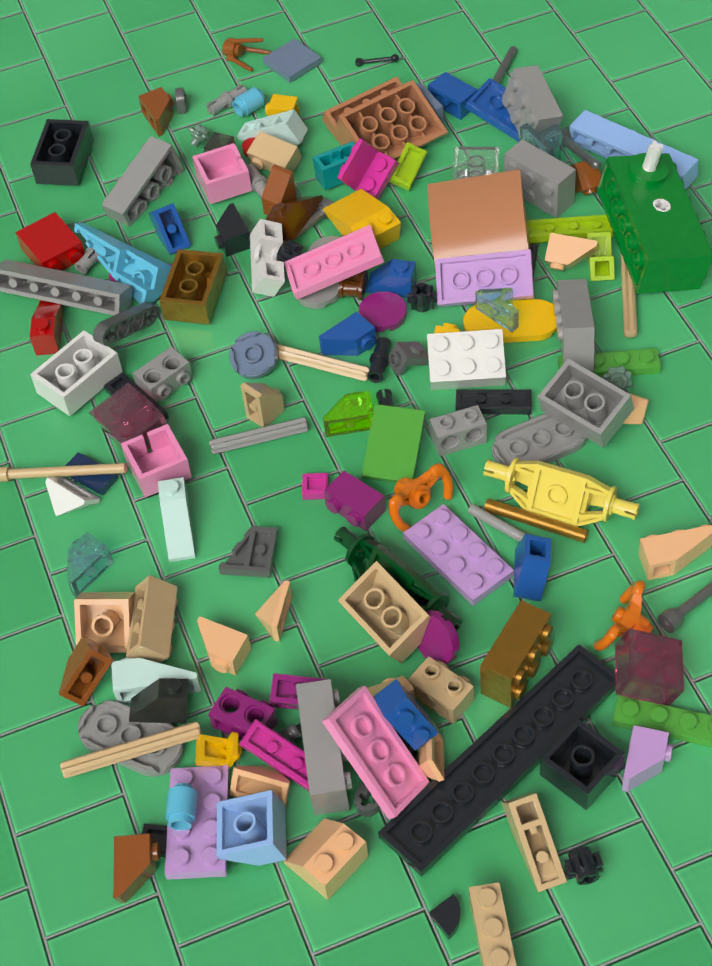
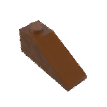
(294, 214)

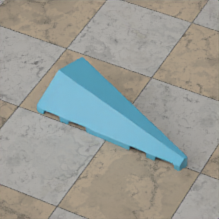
(127, 264)

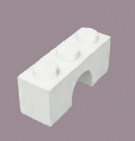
(264, 245)

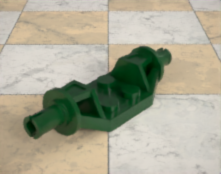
(406, 576)

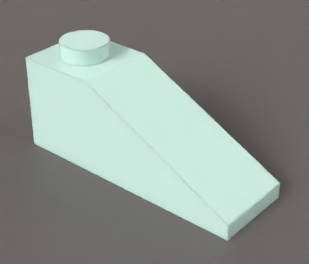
(283, 126)
(176, 519)
(136, 674)

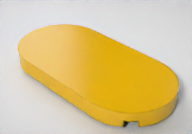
(534, 323)

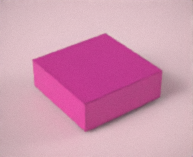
(314, 485)

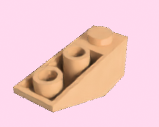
(671, 552)

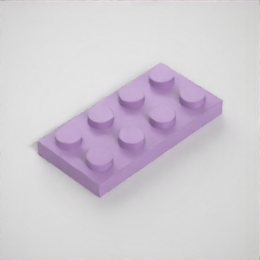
(462, 276)
(458, 554)
(193, 851)

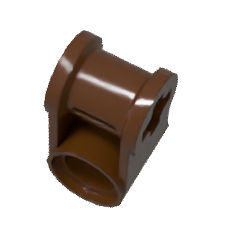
(354, 286)

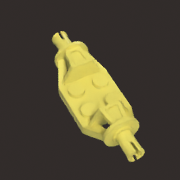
(560, 492)

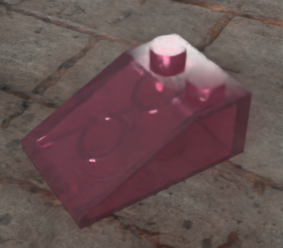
(128, 415)

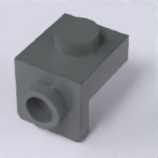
(407, 354)

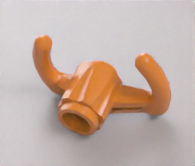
(417, 492)
(626, 617)

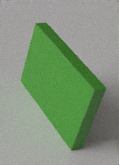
(393, 443)

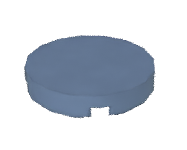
(253, 355)

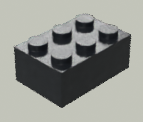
(62, 152)

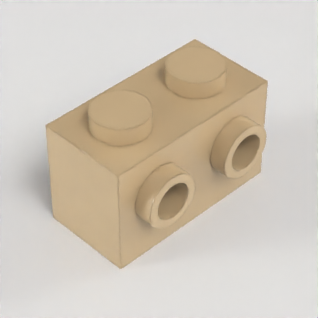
(269, 150)
(442, 689)

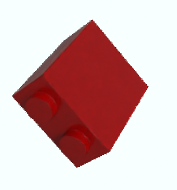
(50, 243)

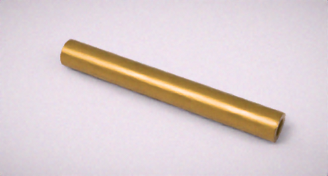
(536, 520)

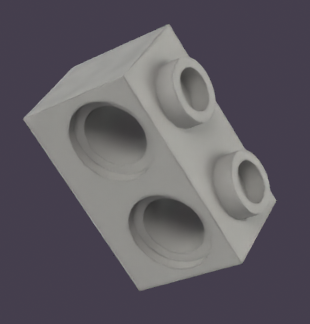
(163, 374)
(458, 430)

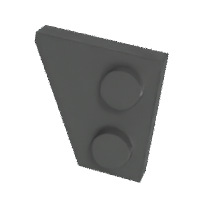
(253, 554)

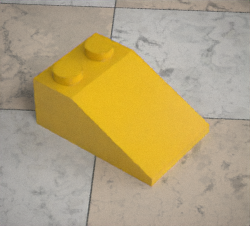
(363, 210)

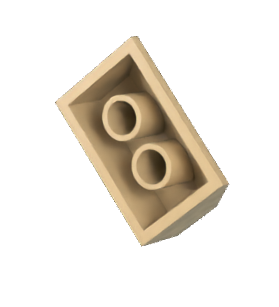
(386, 612)

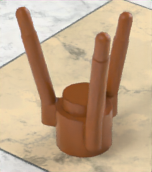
(233, 48)

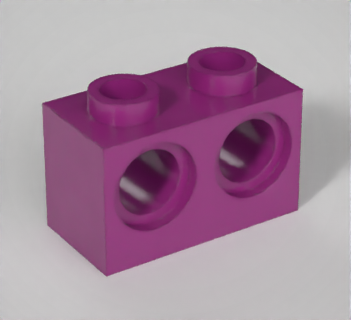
(284, 690)
(241, 719)

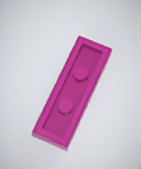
(276, 752)

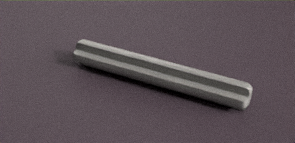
(258, 435)

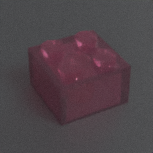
(649, 667)

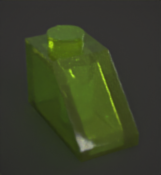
(349, 415)

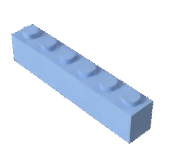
(612, 139)

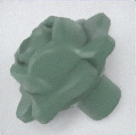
(199, 134)
(619, 377)

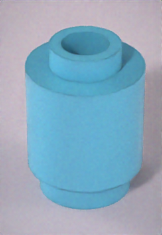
(248, 102)
(181, 806)

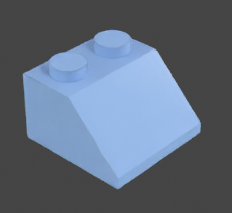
(252, 829)

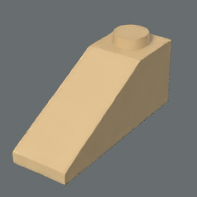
(534, 840)

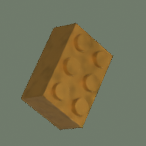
(193, 286)
(516, 654)

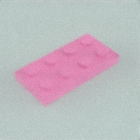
(333, 262)
(376, 752)

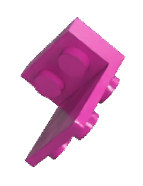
(367, 169)

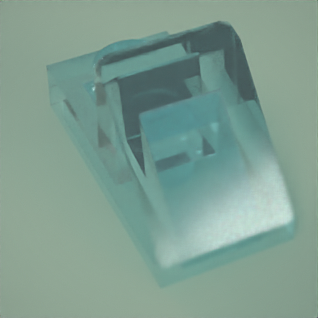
(498, 306)

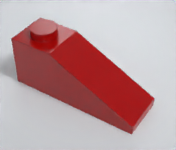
(46, 328)

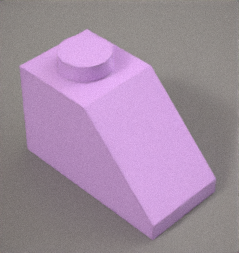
(645, 756)

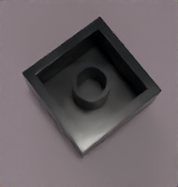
(582, 764)

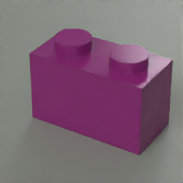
(354, 501)

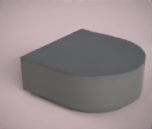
(181, 100)

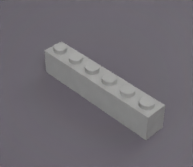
(64, 288)

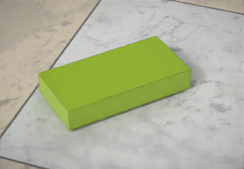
(408, 166)

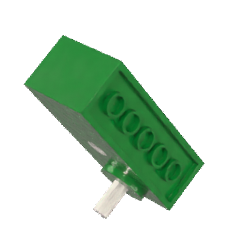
(654, 222)

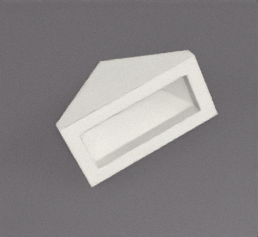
(68, 496)

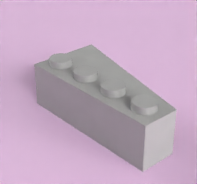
(574, 321)

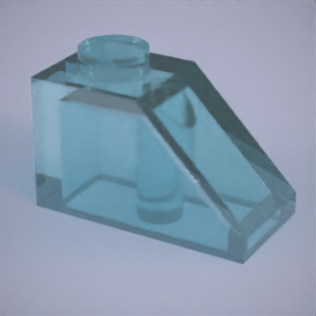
(86, 562)

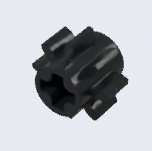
(288, 251)
(422, 297)
(583, 865)

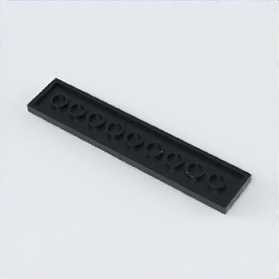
(498, 760)

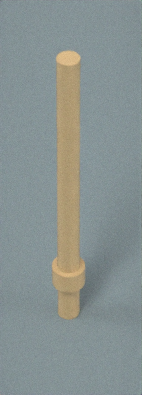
(7, 473)

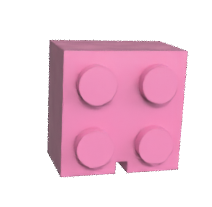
(222, 173)
(163, 463)

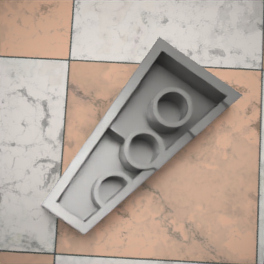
(142, 181)
(322, 755)

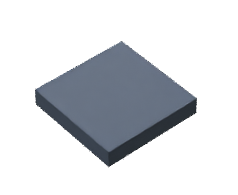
(292, 60)

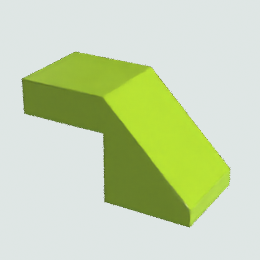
(601, 262)

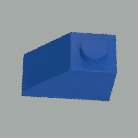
(169, 228)
(393, 277)
(348, 337)

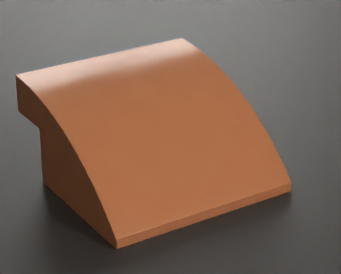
(386, 118)
(478, 215)

